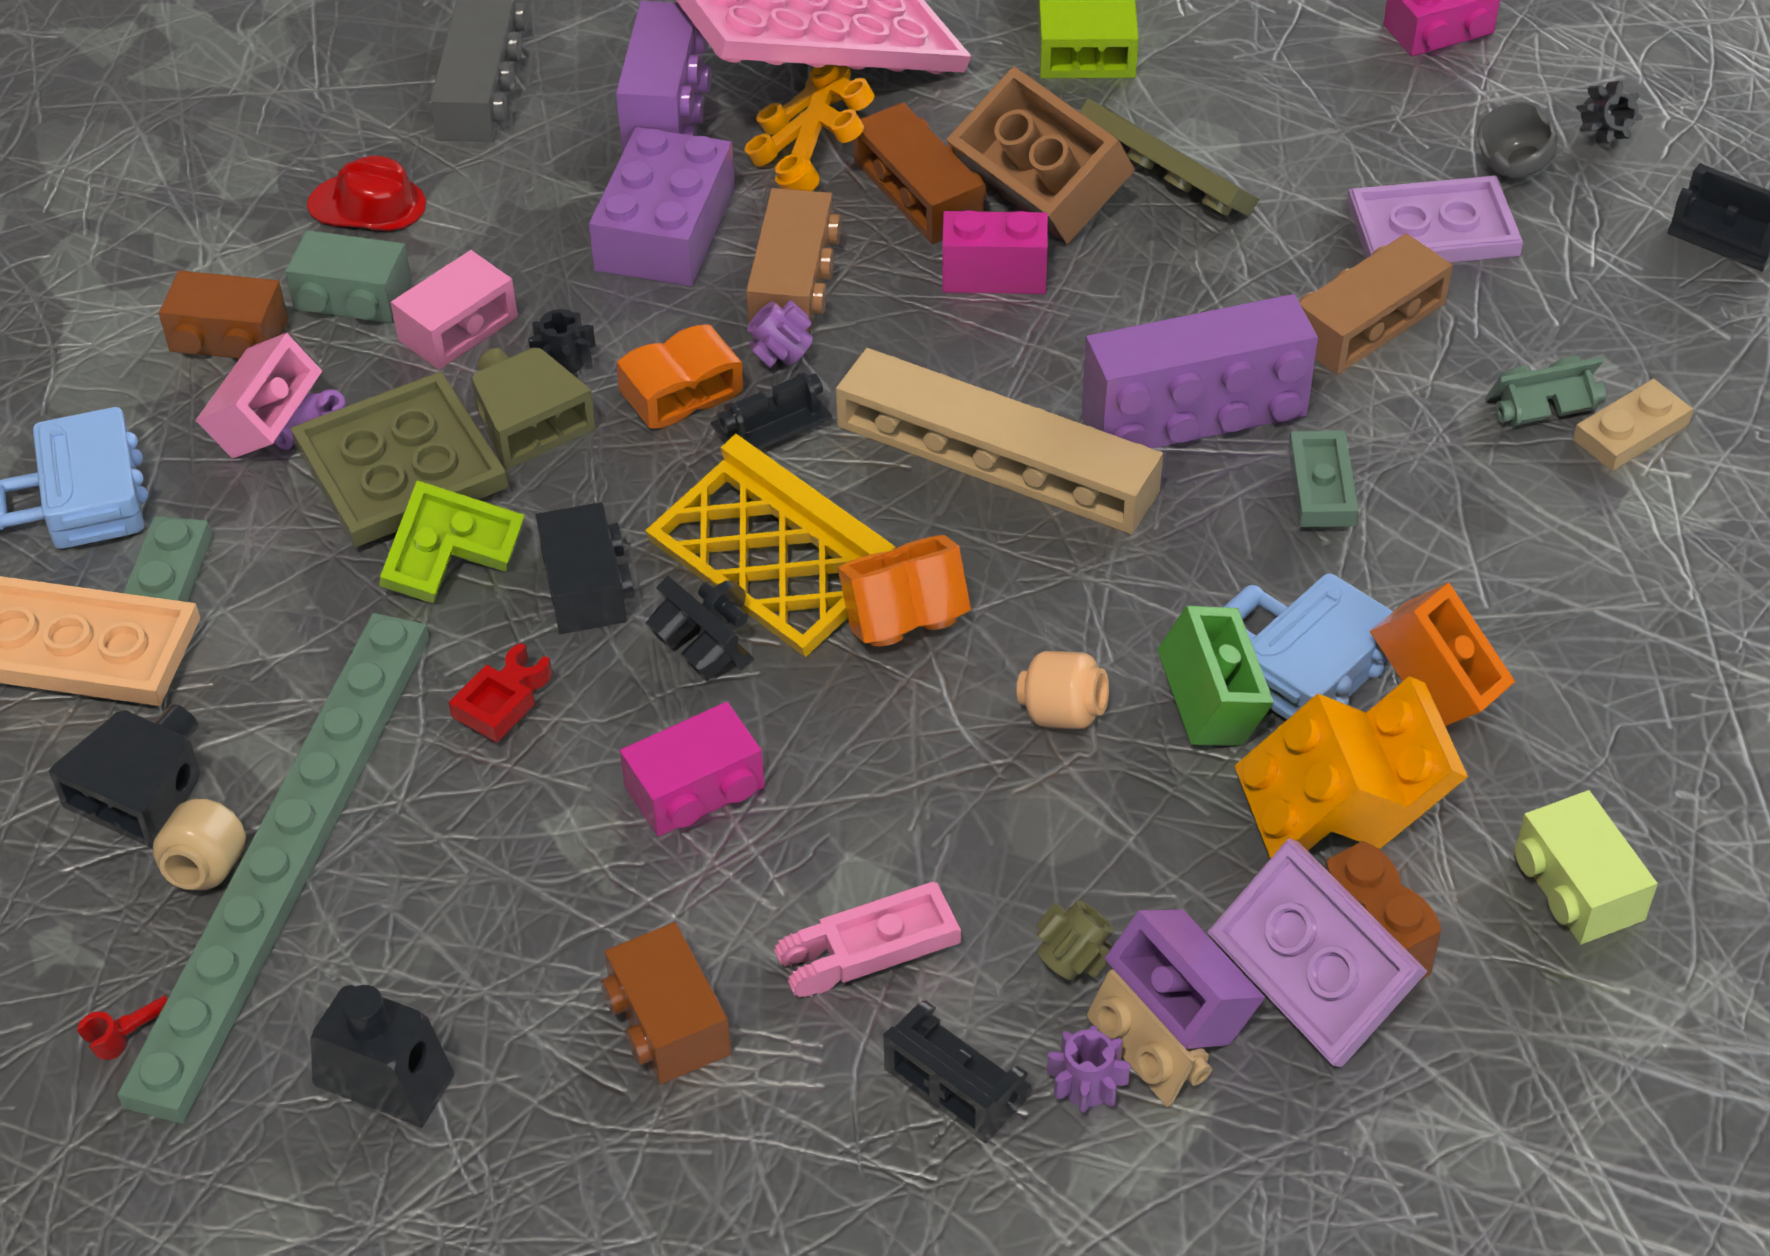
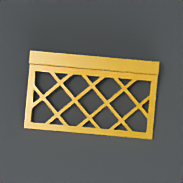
(795, 505)

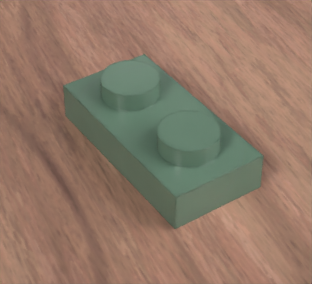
(1323, 479)
(170, 558)

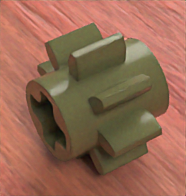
(1074, 940)

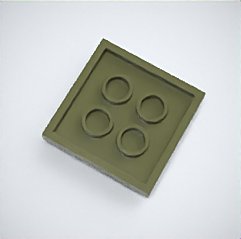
(380, 447)

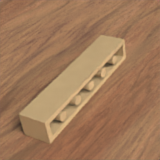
(999, 440)

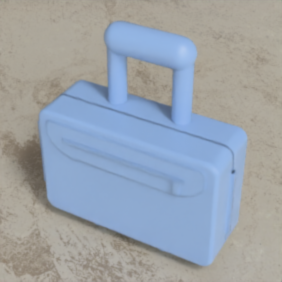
(83, 479)
(1315, 642)

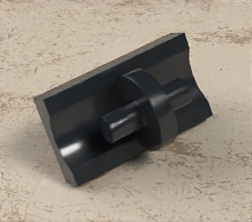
(716, 642)

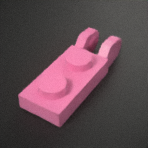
(869, 939)

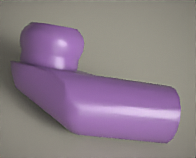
(311, 407)

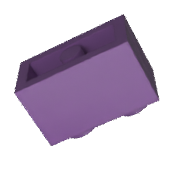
(1184, 978)

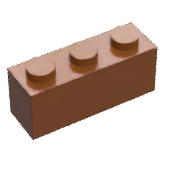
(916, 169)

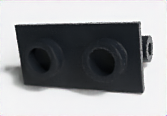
(772, 419)

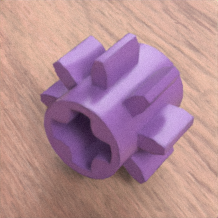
(780, 333)
(1088, 1068)

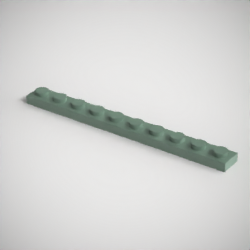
(272, 872)

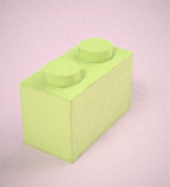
(1584, 867)

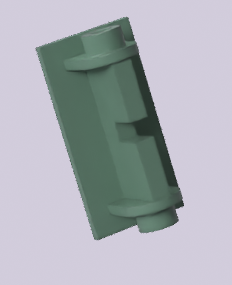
(1525, 392)

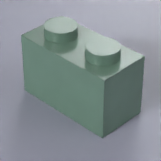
(348, 276)

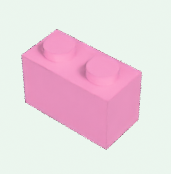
(454, 309)
(259, 395)

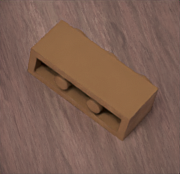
(794, 252)
(1376, 301)

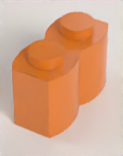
(679, 376)
(904, 590)

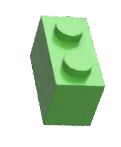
(1215, 676)

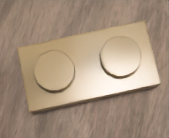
(1633, 424)

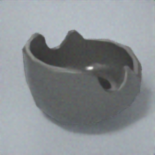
(1517, 139)

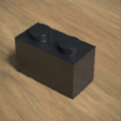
(583, 567)

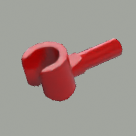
(115, 1031)

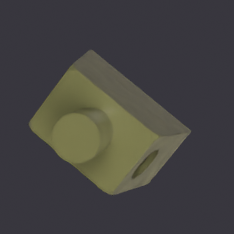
(529, 404)

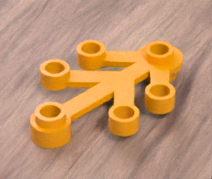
(823, 87)

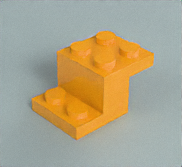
(1351, 769)

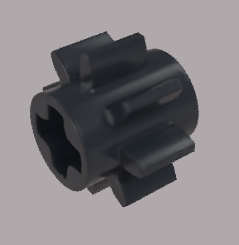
(1622, 107)
(564, 338)

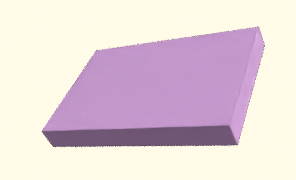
(1451, 217)
(1316, 952)

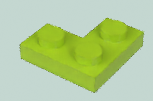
(445, 525)

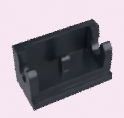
(1724, 217)
(953, 1073)

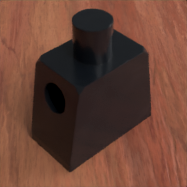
(130, 772)
(379, 1055)

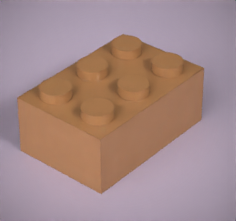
(1041, 153)

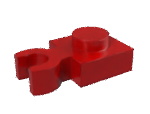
(499, 699)

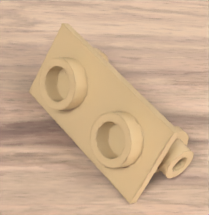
(1146, 1041)

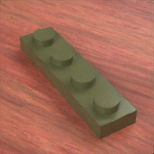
(1182, 169)

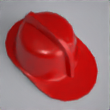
(368, 195)

